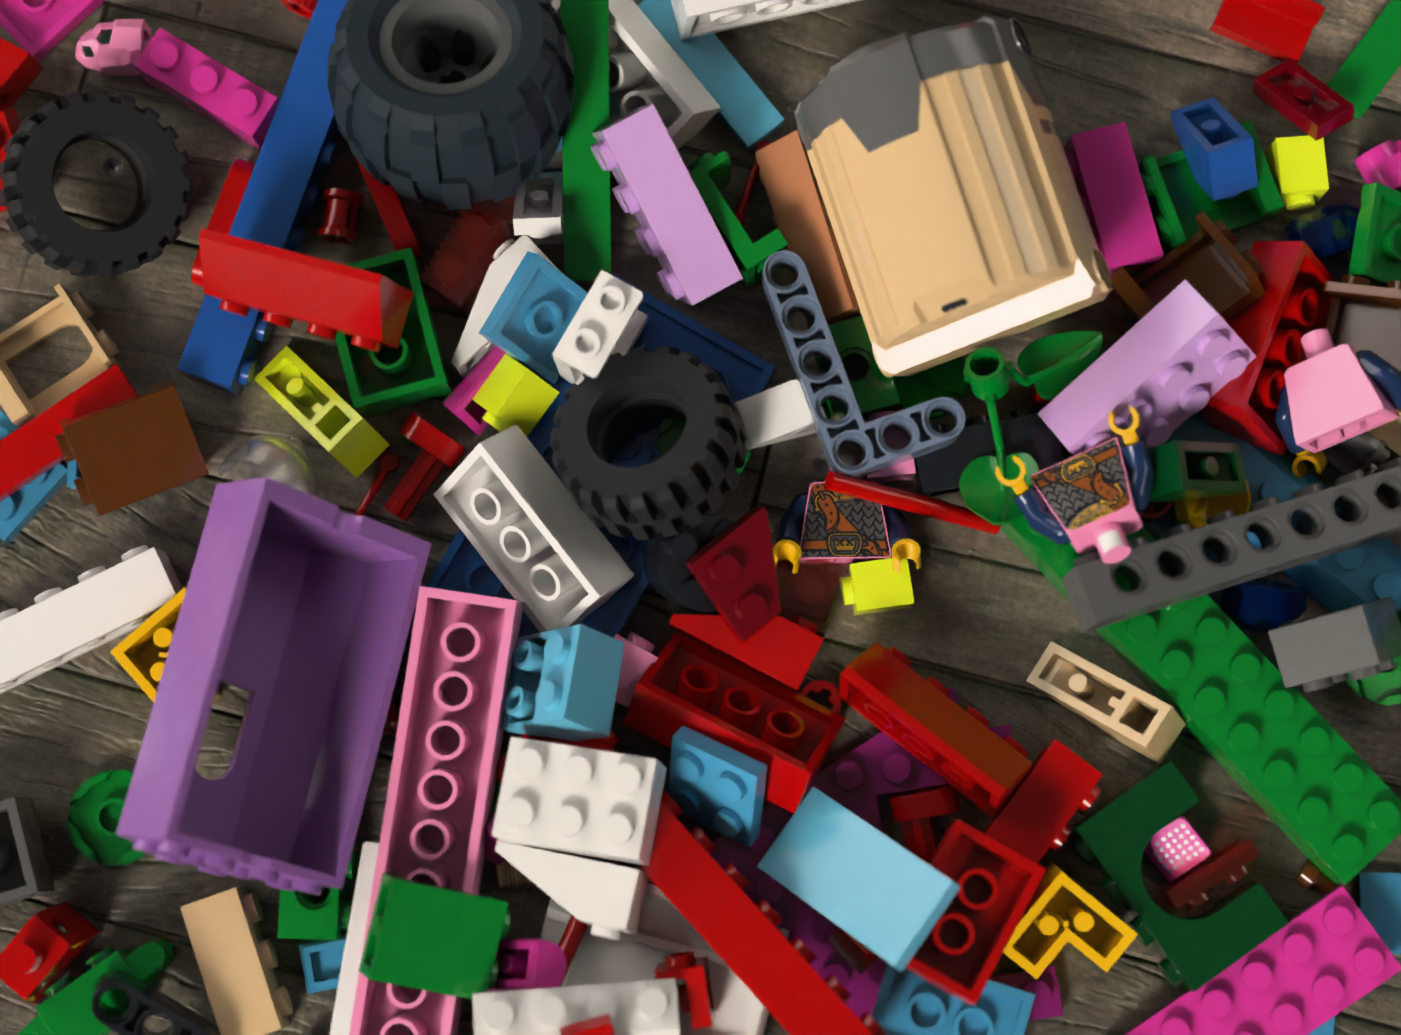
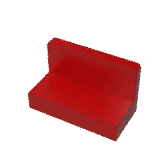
(1269, 26)

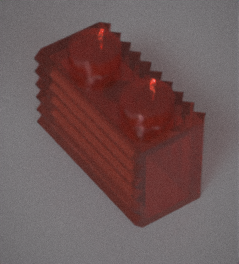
(464, 257)

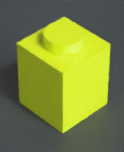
(1298, 170)
(514, 396)
(876, 587)

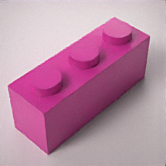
(208, 88)
(1114, 197)

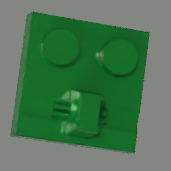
(1378, 236)

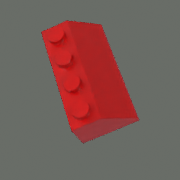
(303, 290)
(1273, 332)
(739, 709)
(934, 728)

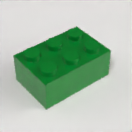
(401, 375)

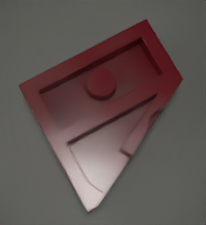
(740, 573)

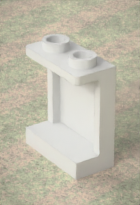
(601, 327)

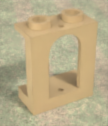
(63, 311)

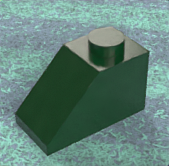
(1196, 470)

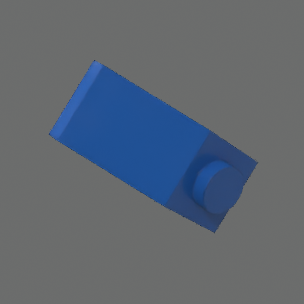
(1216, 149)

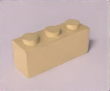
(237, 963)

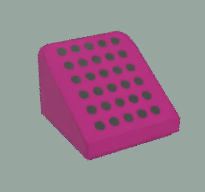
(1176, 849)

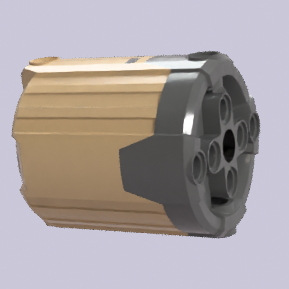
(949, 192)

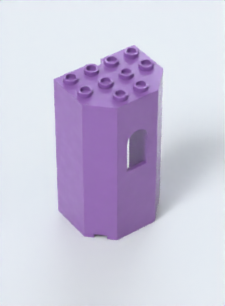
(315, 625)

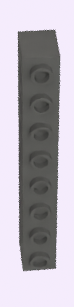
(1101, 602)

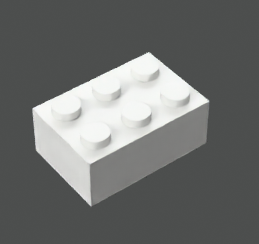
(579, 801)

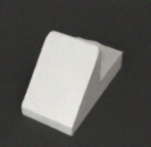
(540, 209)
(776, 415)

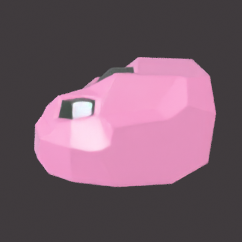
(114, 46)

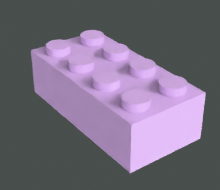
(666, 204)
(1159, 367)

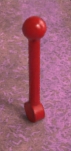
(749, 186)
(389, 463)

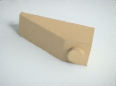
(1107, 702)

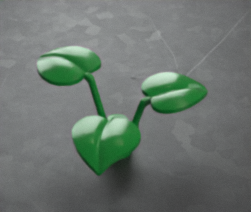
(1046, 362)

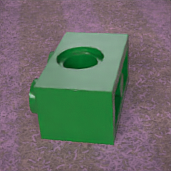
(875, 390)
(307, 919)

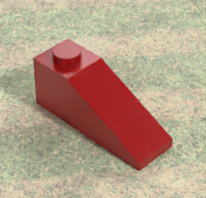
(777, 650)

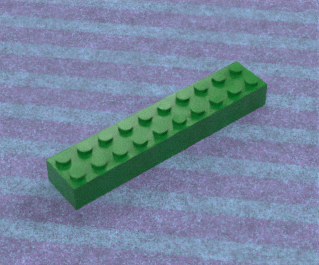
(1246, 719)

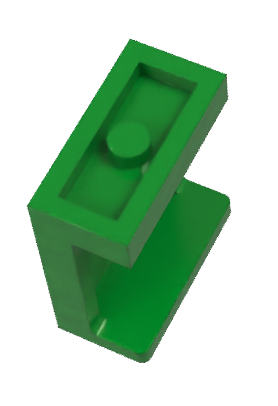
(710, 176)
(1178, 198)
(434, 938)

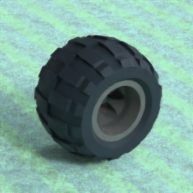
(458, 129)

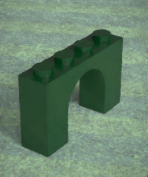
(1190, 947)

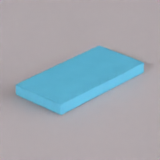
(858, 878)

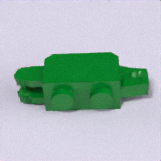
(70, 1000)

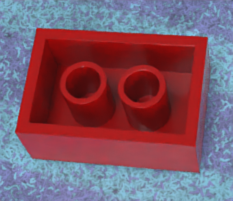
(981, 916)

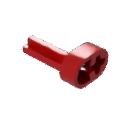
(436, 454)
(914, 813)

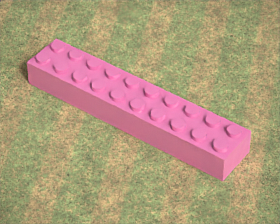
(441, 778)

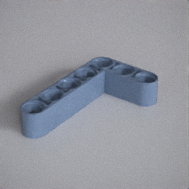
(836, 386)

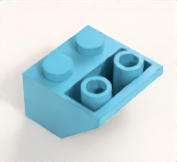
(564, 684)

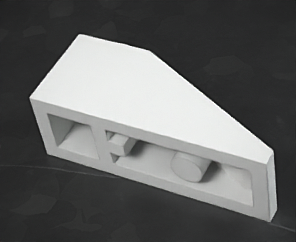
(506, 261)
(590, 890)

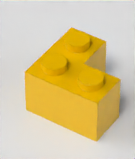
(147, 647)
(1062, 914)

